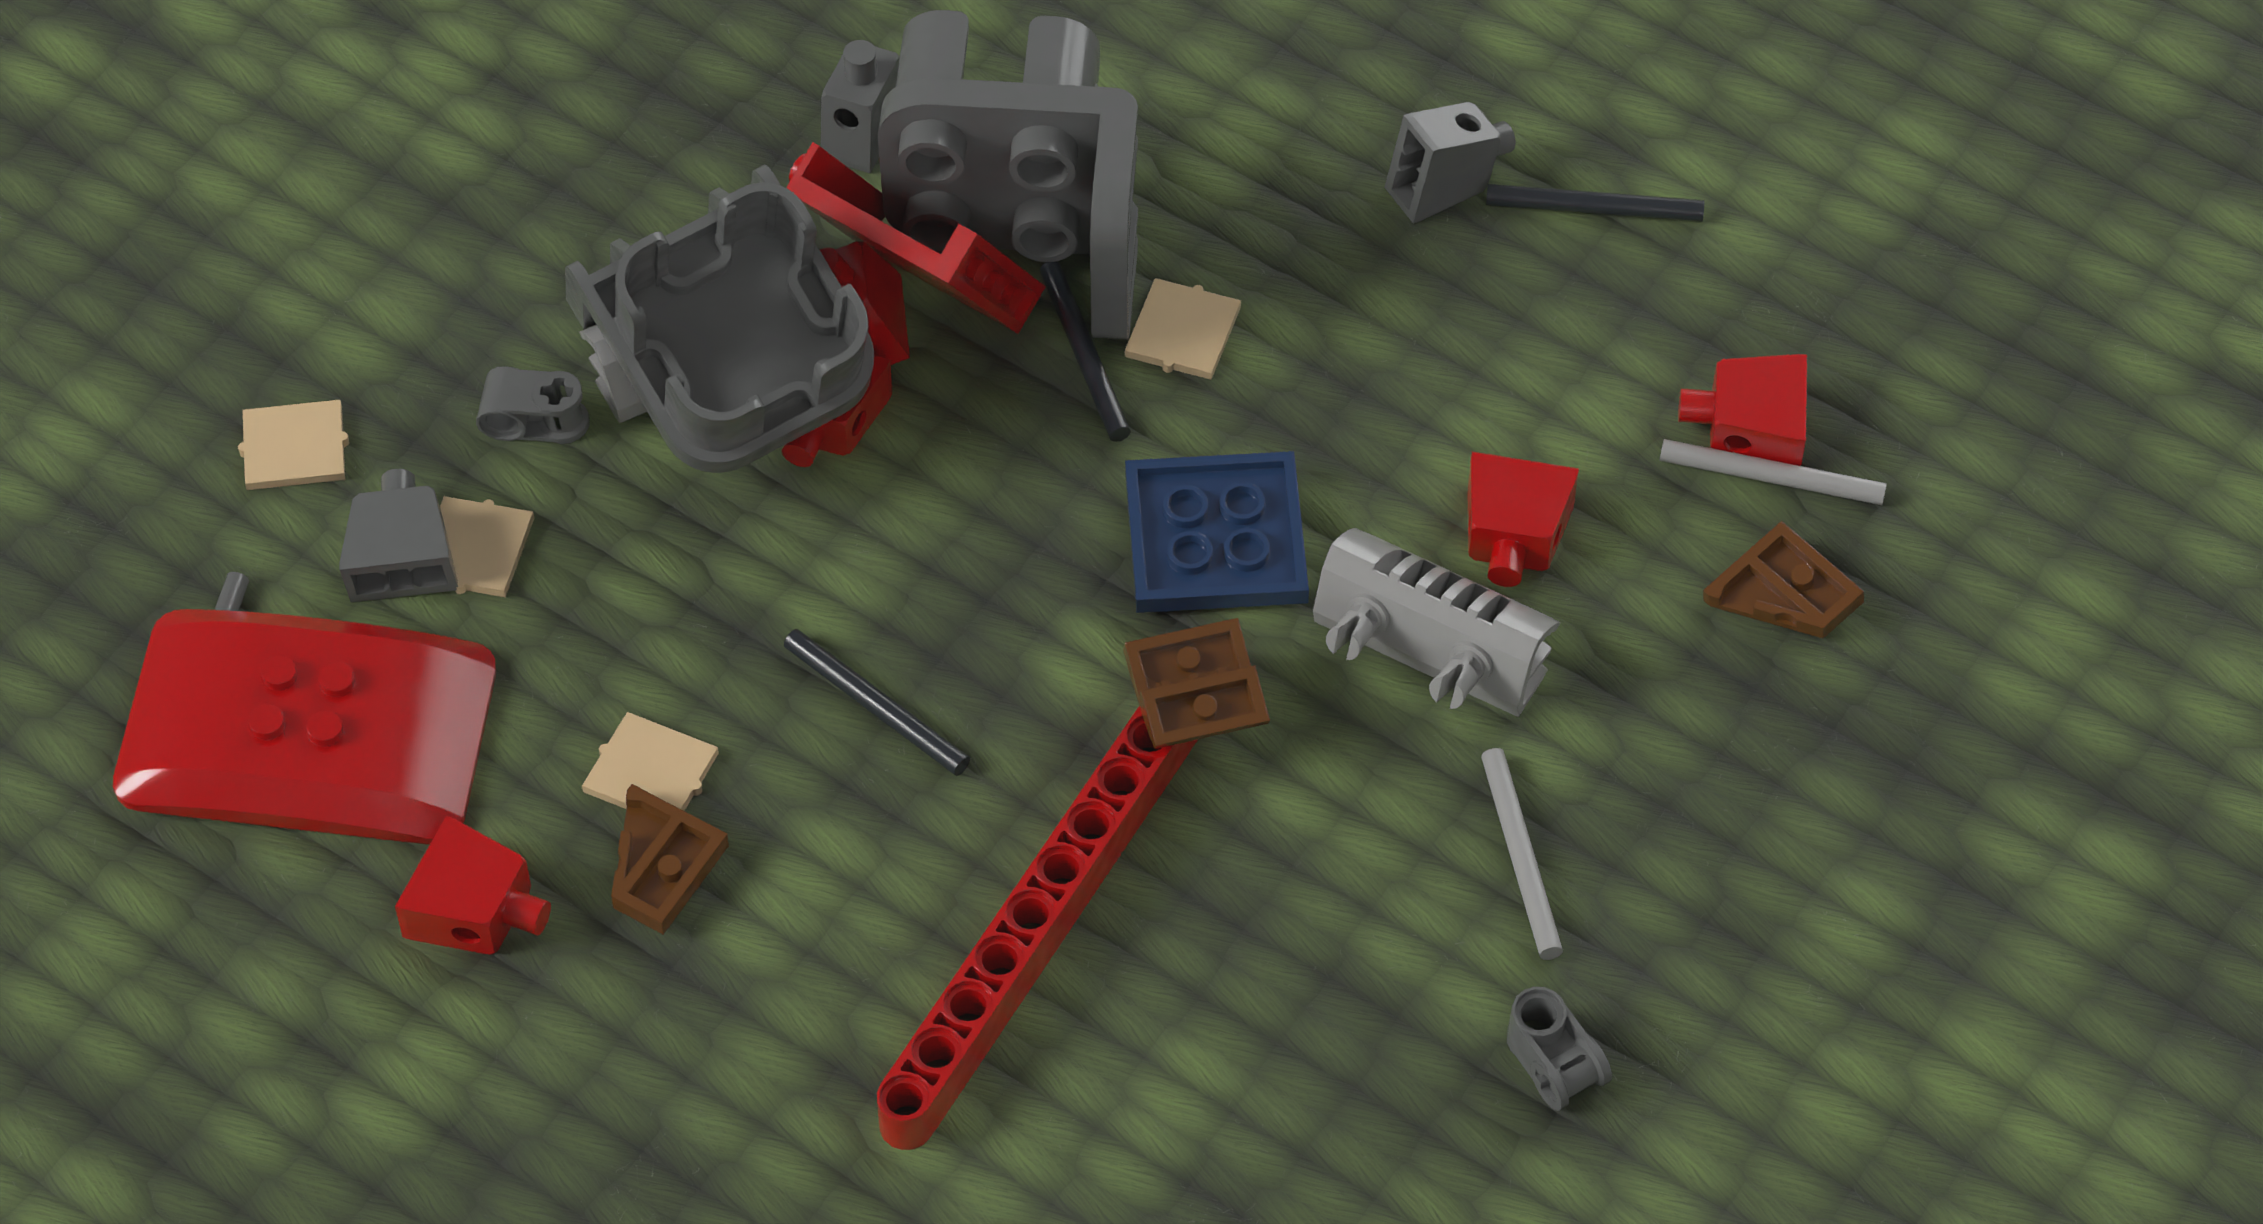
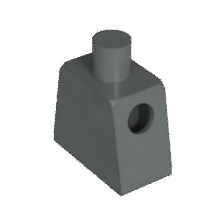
(857, 91)
(1444, 158)
(396, 542)

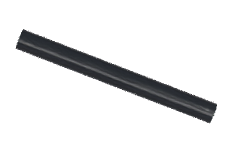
(1595, 202)
(1085, 351)
(877, 702)

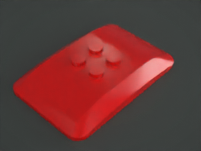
(305, 724)

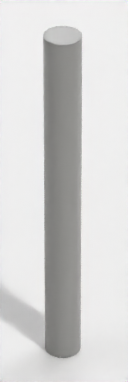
(1773, 472)
(1522, 854)

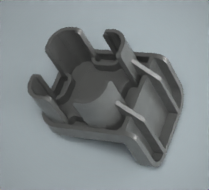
(1016, 162)
(731, 327)

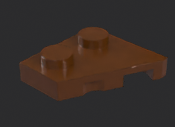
(1786, 586)
(661, 859)

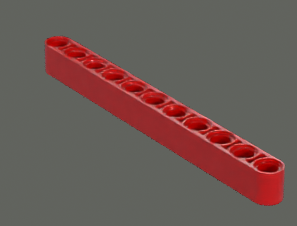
(1022, 949)

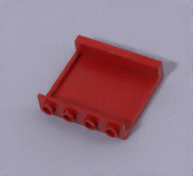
(965, 269)

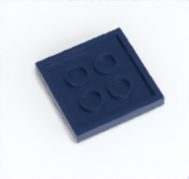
(1216, 532)

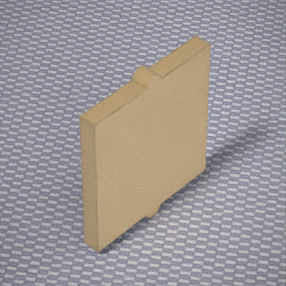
(1183, 328)
(293, 444)
(485, 543)
(652, 759)

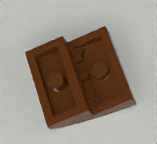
(1195, 683)

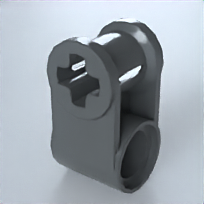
(525, 406)
(1558, 1058)

